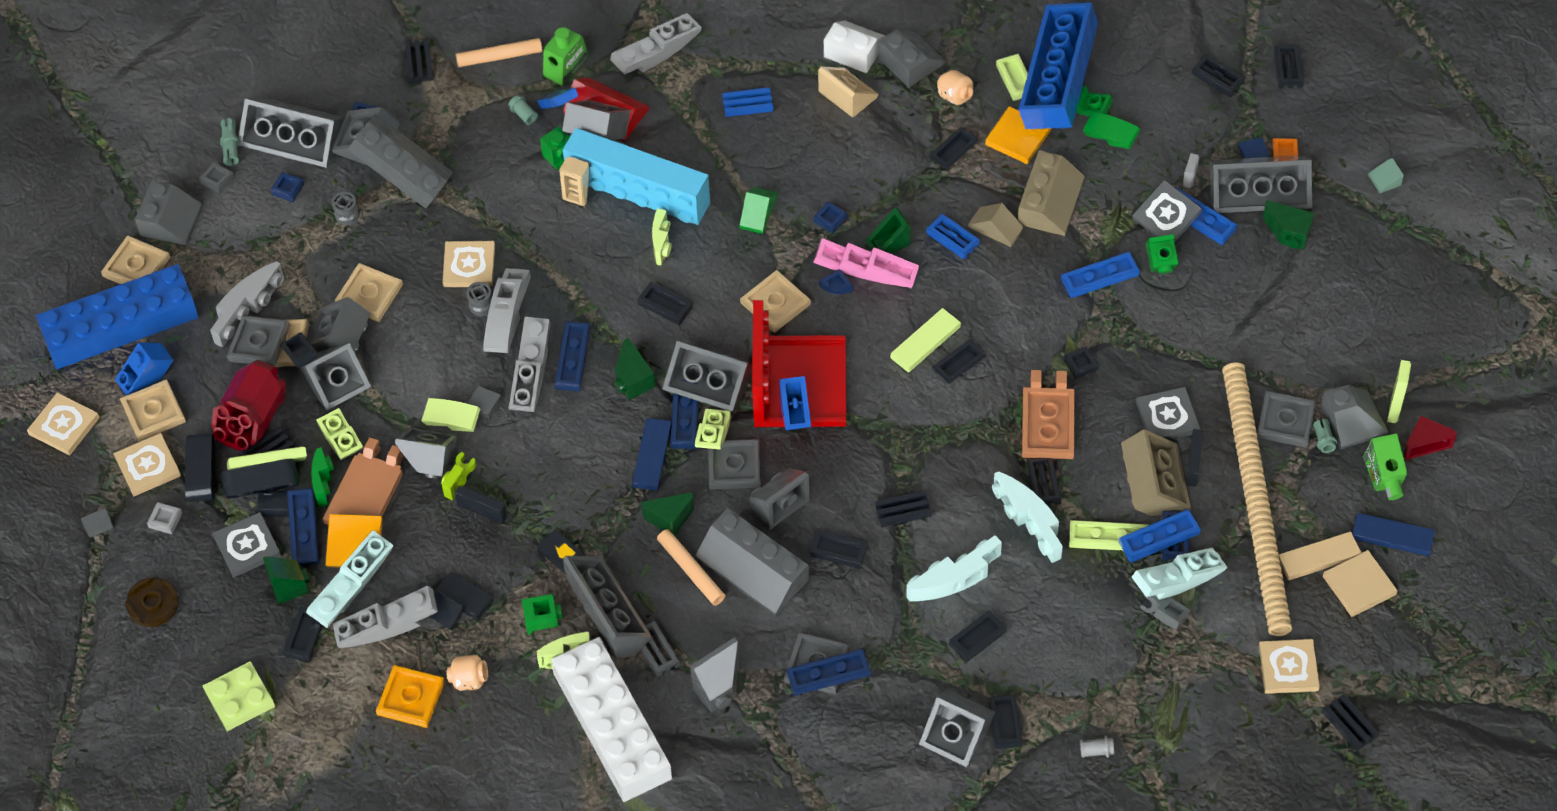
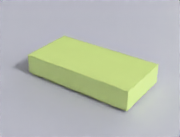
(1013, 74)

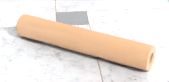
(499, 52)
(691, 567)

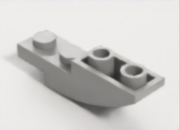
(658, 46)
(247, 295)
(504, 310)
(530, 365)
(387, 621)

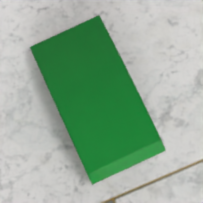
(1092, 102)
(1114, 130)
(320, 476)

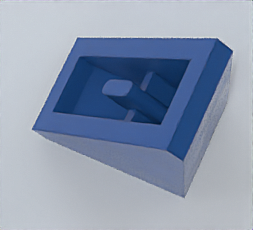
(794, 403)

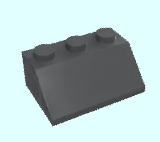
(719, 377)

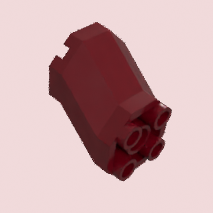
(248, 405)

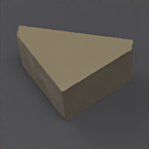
(996, 223)

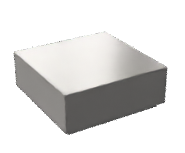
(1191, 170)
(164, 518)

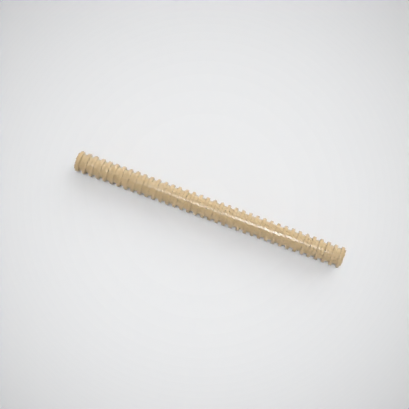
(1257, 500)

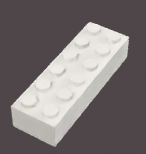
(611, 719)

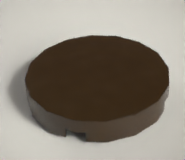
(152, 602)

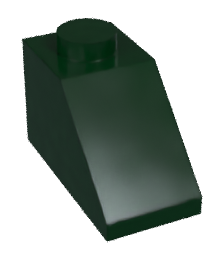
(1288, 224)
(632, 372)
(286, 578)

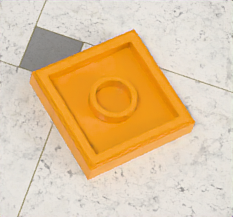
(1013, 139)
(346, 535)
(410, 696)

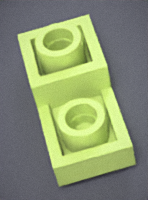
(660, 236)
(449, 413)
(713, 429)
(339, 434)
(560, 647)

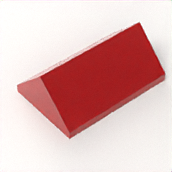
(593, 90)

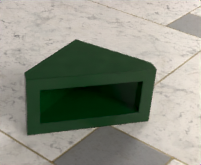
(891, 234)
(668, 511)

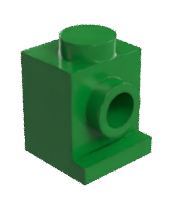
(552, 146)
(1156, 261)
(541, 613)

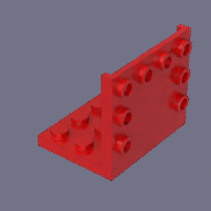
(782, 357)

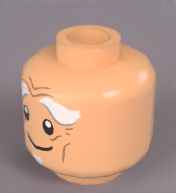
(955, 87)
(467, 672)

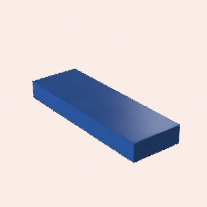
(557, 98)
(1212, 223)
(1100, 275)
(1159, 535)

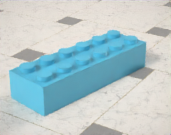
(641, 176)

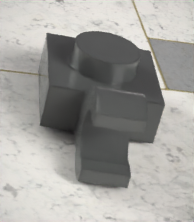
(1167, 611)

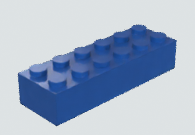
(1058, 66)
(117, 316)

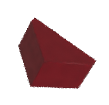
(1428, 438)

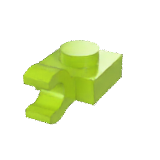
(457, 476)

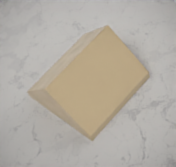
(845, 89)

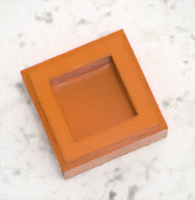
(1284, 147)

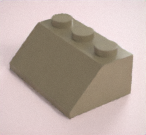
(1050, 194)
(1155, 474)

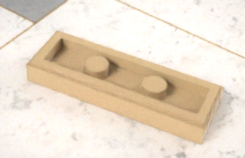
(1318, 556)

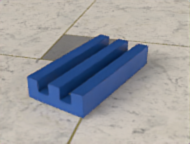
(747, 99)
(950, 239)

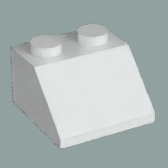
(852, 45)

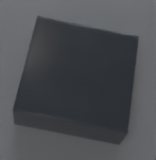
(1080, 362)

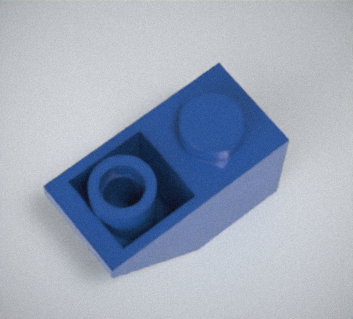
(143, 367)

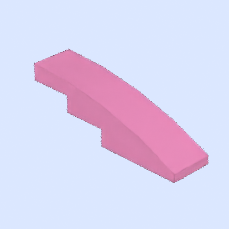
(868, 265)

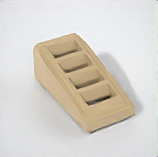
(574, 177)

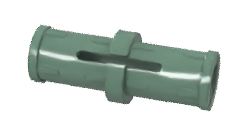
(229, 142)

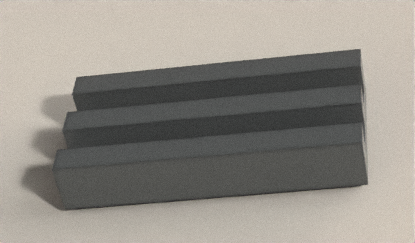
(665, 666)

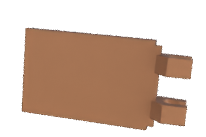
(1048, 419)
(367, 483)

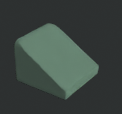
(1386, 176)

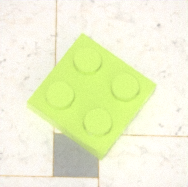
(238, 696)

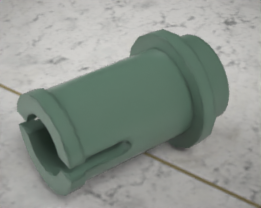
(523, 110)
(1326, 441)

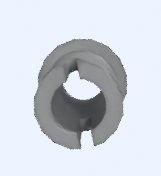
(1097, 747)

